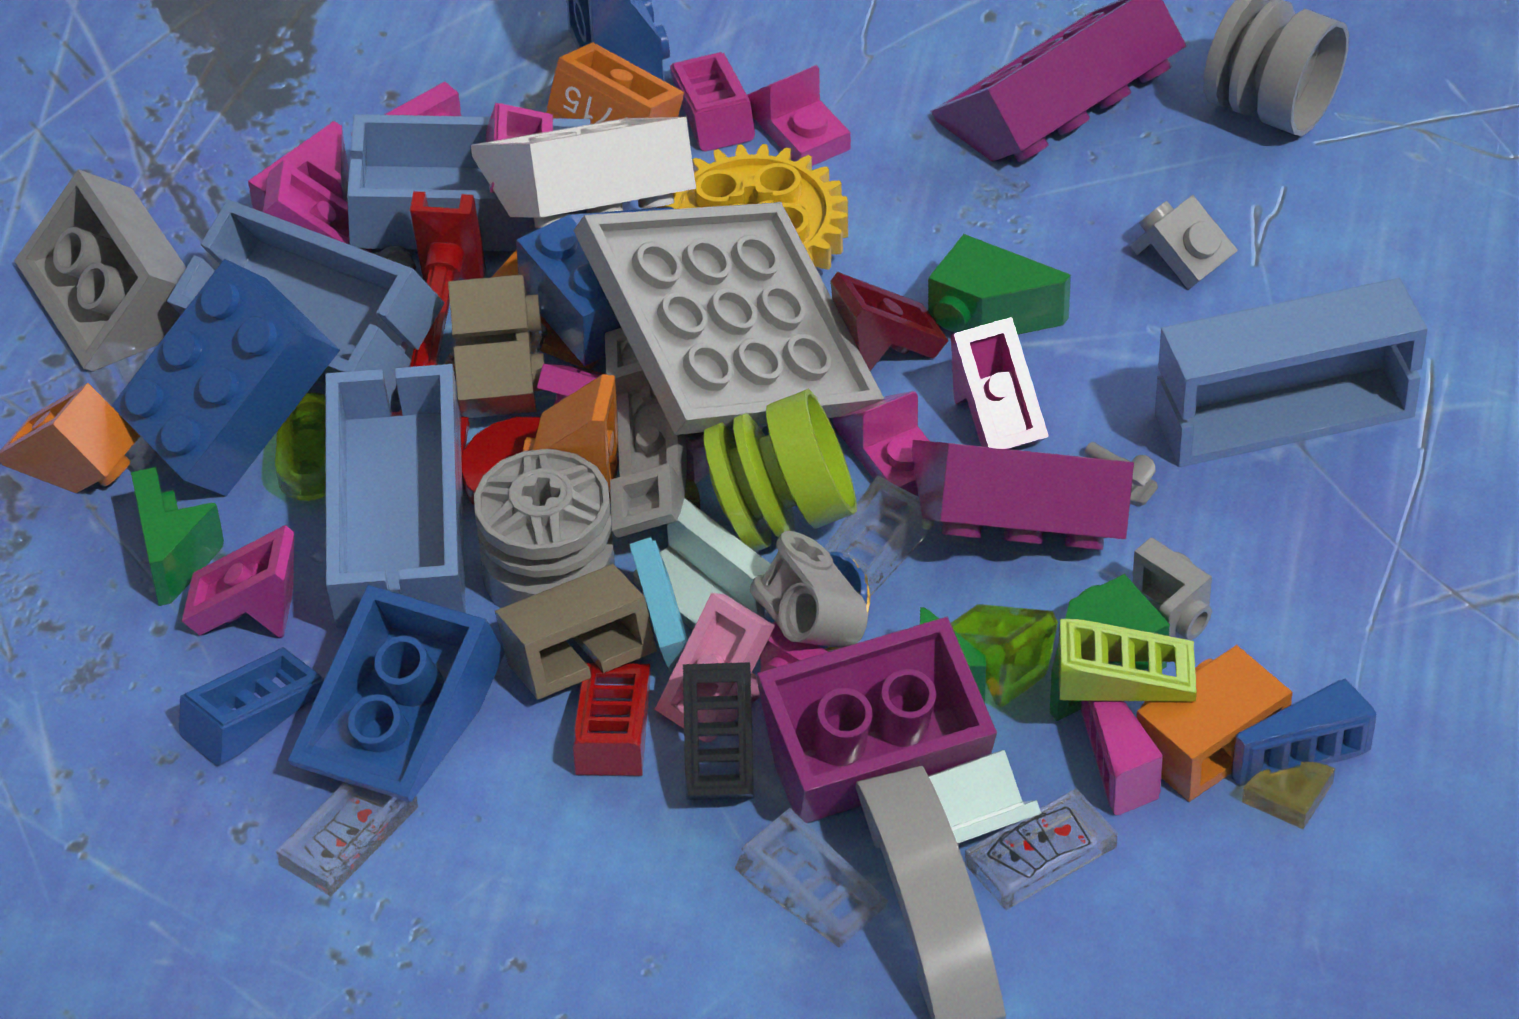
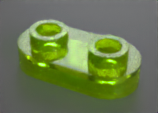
(302, 450)

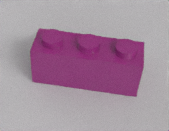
(1023, 493)
(872, 714)

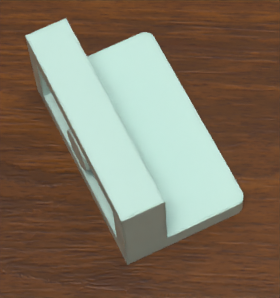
(706, 561)
(981, 796)

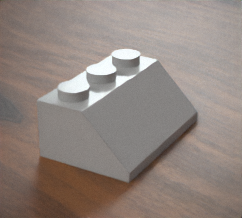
(102, 271)

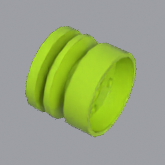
(767, 475)

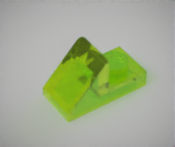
(1015, 646)

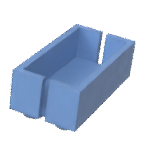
(426, 155)
(350, 295)
(1289, 371)
(394, 488)

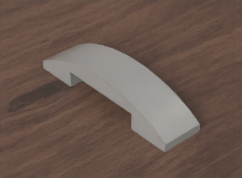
(649, 452)
(933, 895)

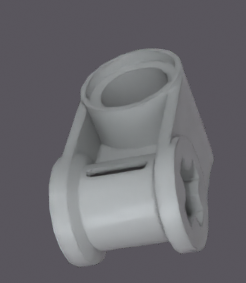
(810, 595)

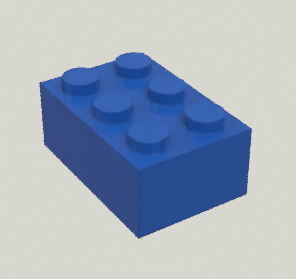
(225, 378)

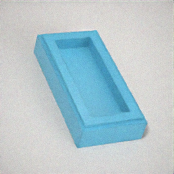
(660, 600)

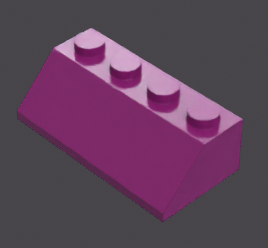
(1063, 79)

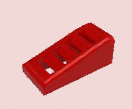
(612, 751)

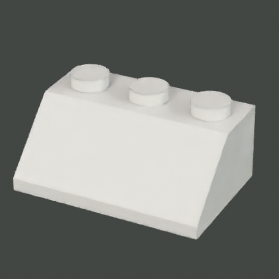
(589, 167)

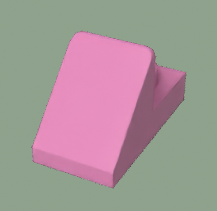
(721, 635)

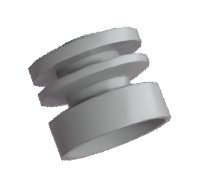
(1276, 63)
(541, 523)

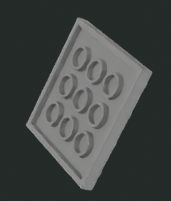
(724, 312)

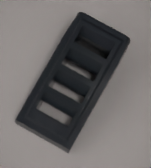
(718, 786)

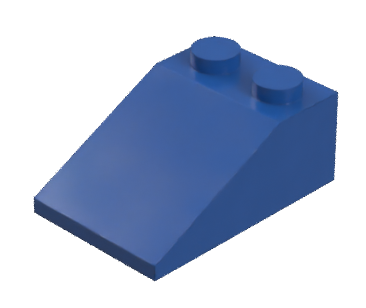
(621, 28)
(567, 286)
(397, 694)

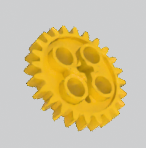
(806, 194)

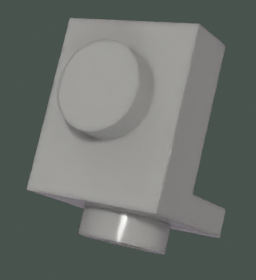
(1185, 240)
(1174, 588)

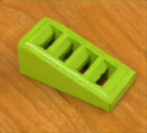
(1087, 676)

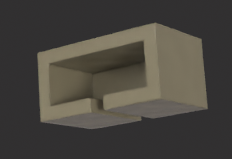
(494, 345)
(596, 610)

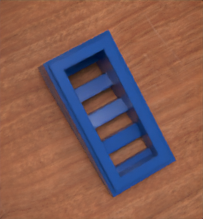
(1317, 729)
(224, 733)

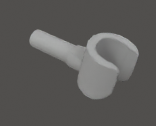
(1144, 468)

